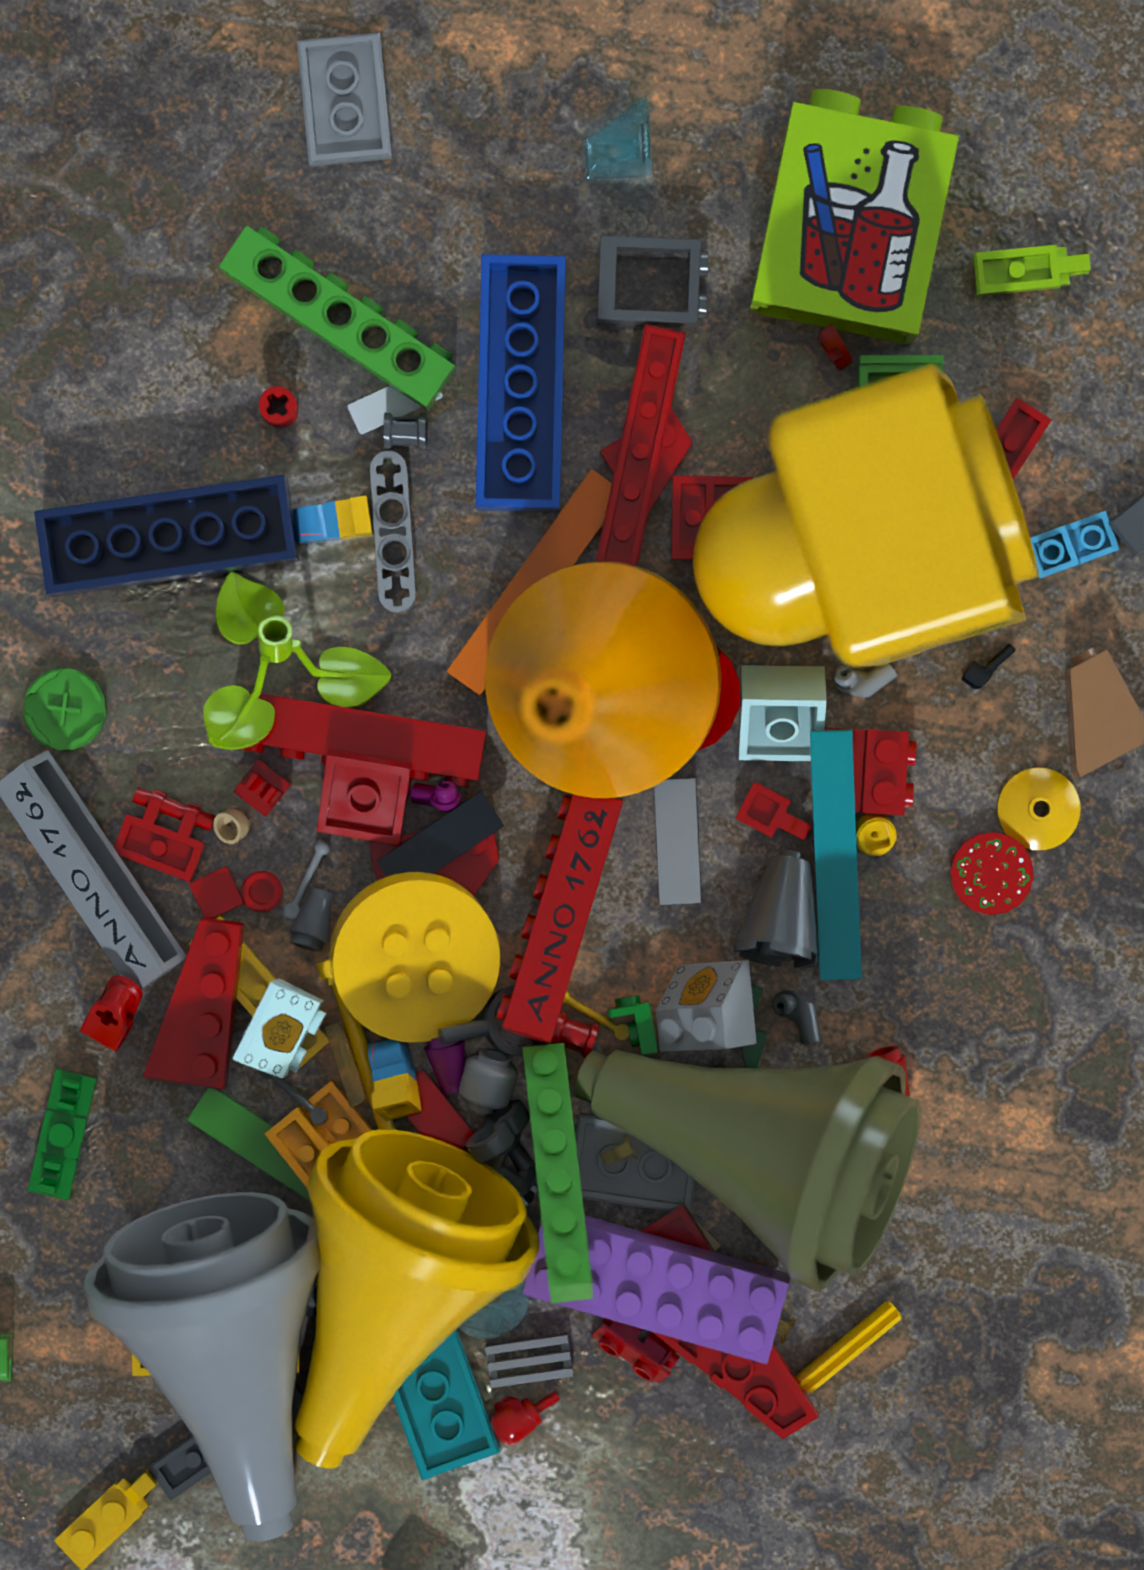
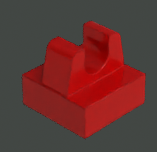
(262, 787)

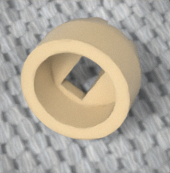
(223, 829)

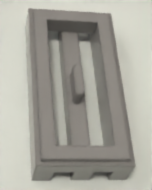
(534, 1376)

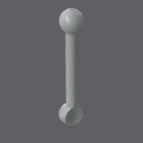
(292, 909)

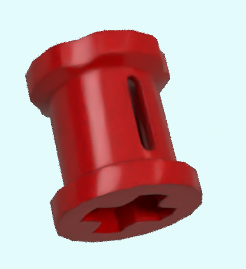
(281, 395)
(575, 1034)

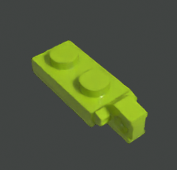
(1026, 269)

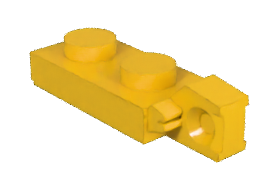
(105, 1519)

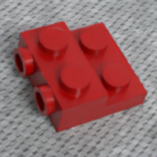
(882, 771)

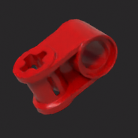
(113, 1014)

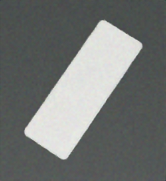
(370, 410)

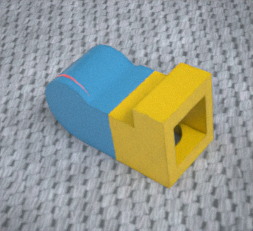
(333, 520)
(393, 1079)

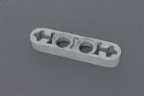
(388, 532)

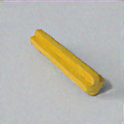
(848, 1347)

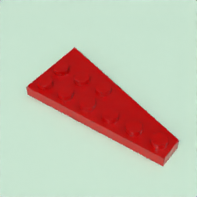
(765, 1389)

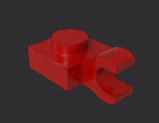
(767, 810)

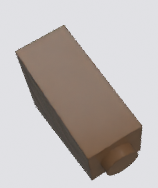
(1100, 713)

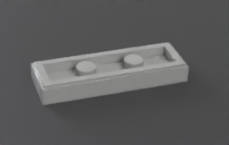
(677, 842)

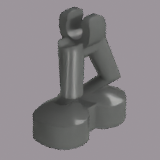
(502, 1138)

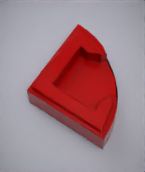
(834, 347)

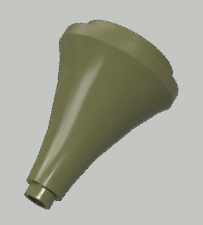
(792, 1152)

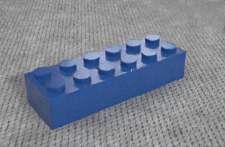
(520, 383)

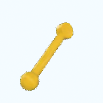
(620, 1030)

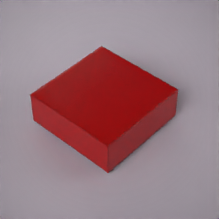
(216, 893)

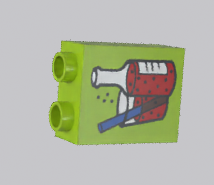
(854, 218)

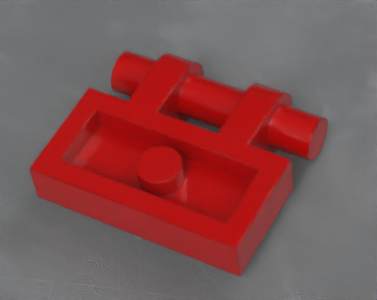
(159, 846)

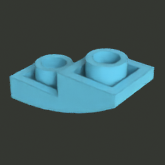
(1074, 544)

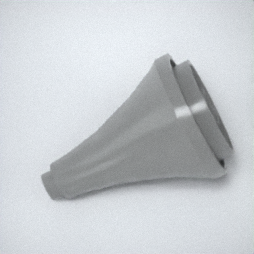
(216, 1316)

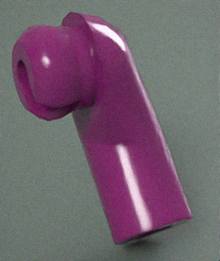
(443, 797)

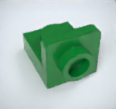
(642, 1029)

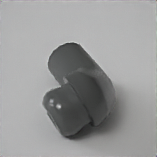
(800, 1011)

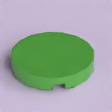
(64, 709)

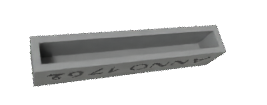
(90, 870)

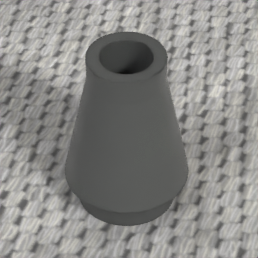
(312, 923)

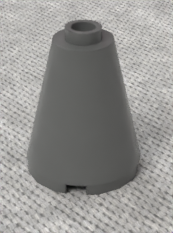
(781, 915)

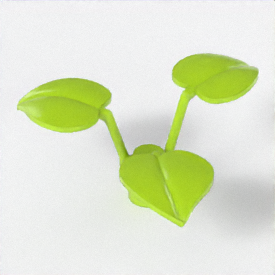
(249, 610)

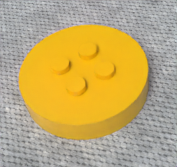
(414, 956)

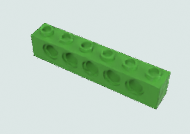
(244, 266)

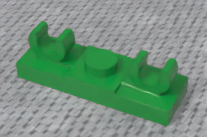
(62, 1134)

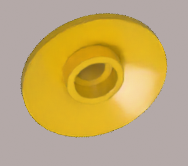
(1017, 813)

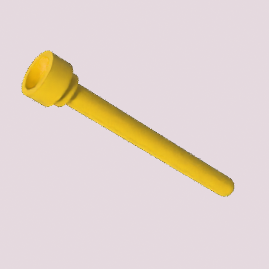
(357, 1040)

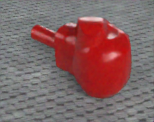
(517, 1419)

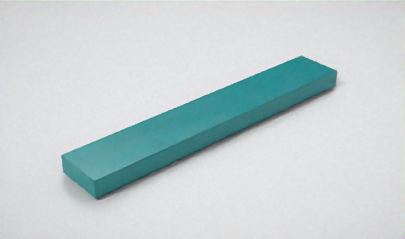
(836, 854)

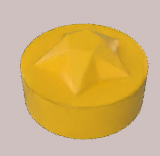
(875, 834)

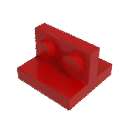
(364, 797)

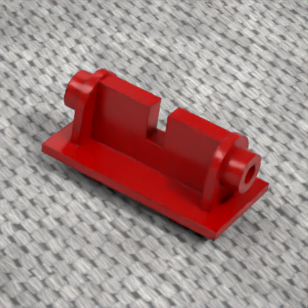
(646, 1357)

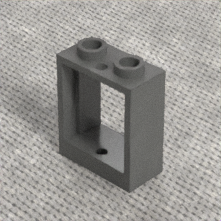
(666, 319)

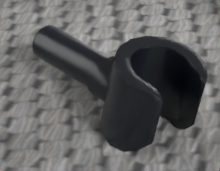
(978, 675)

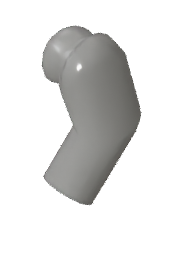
(863, 683)

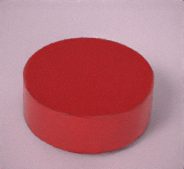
(262, 891)

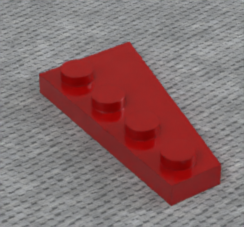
(199, 1021)

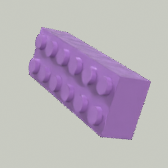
(675, 1290)

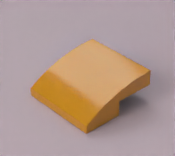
(302, 1140)

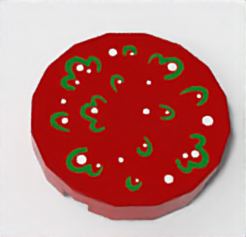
(991, 873)

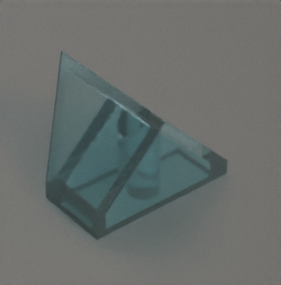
(622, 146)

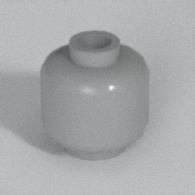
(488, 1081)

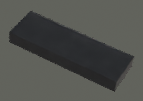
(444, 838)

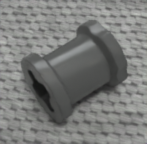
(405, 431)

